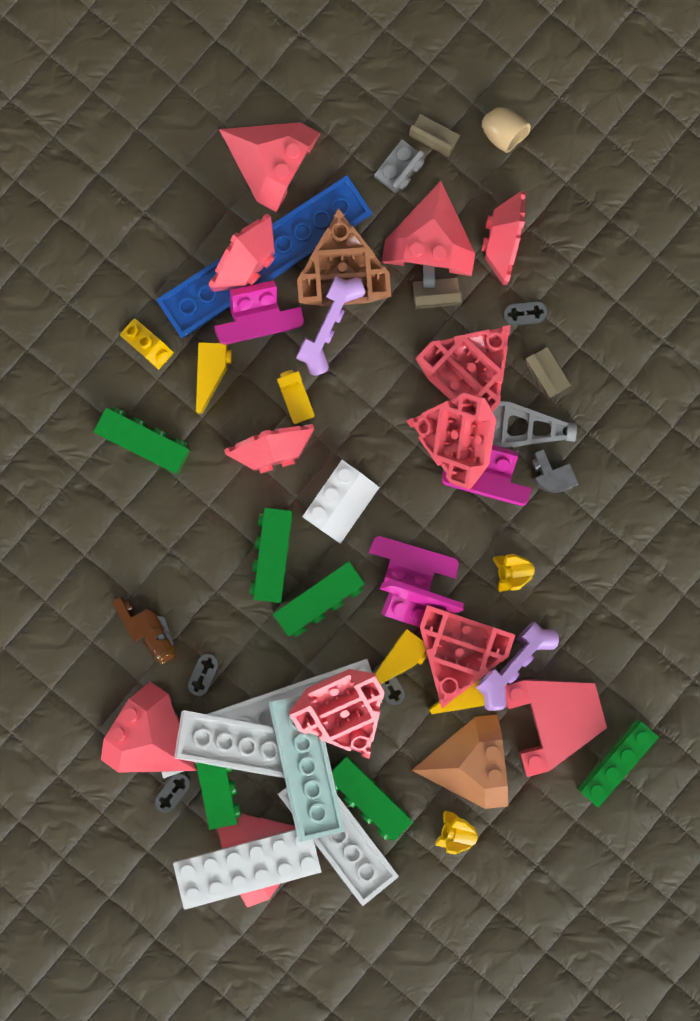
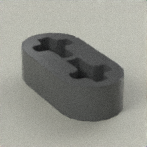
(428, 277)
(524, 308)
(208, 677)
(396, 686)
(177, 796)

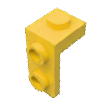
(146, 343)
(295, 396)

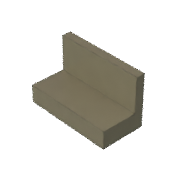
(434, 135)
(444, 295)
(547, 373)

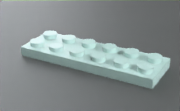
(306, 776)

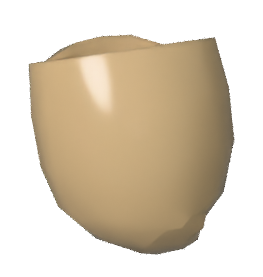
(505, 128)

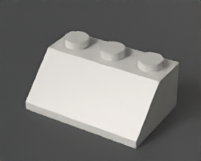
(340, 501)

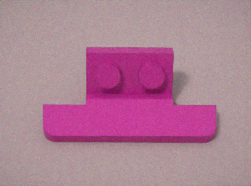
(257, 314)
(496, 479)
(412, 564)
(409, 602)

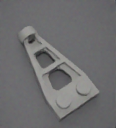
(508, 409)

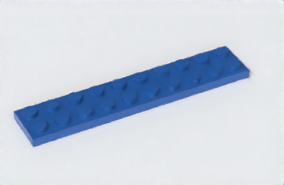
(295, 239)

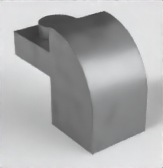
(552, 480)

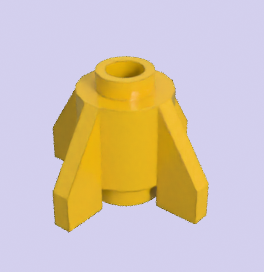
(513, 571)
(456, 834)

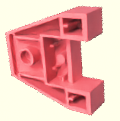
(564, 716)

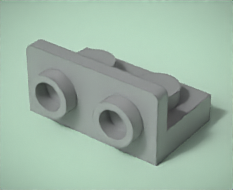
(399, 166)

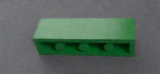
(142, 441)
(272, 557)
(318, 599)
(617, 763)
(218, 796)
(370, 799)

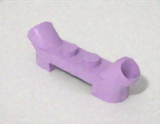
(312, 351)
(494, 683)

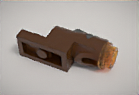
(149, 627)

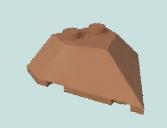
(344, 255)
(471, 763)

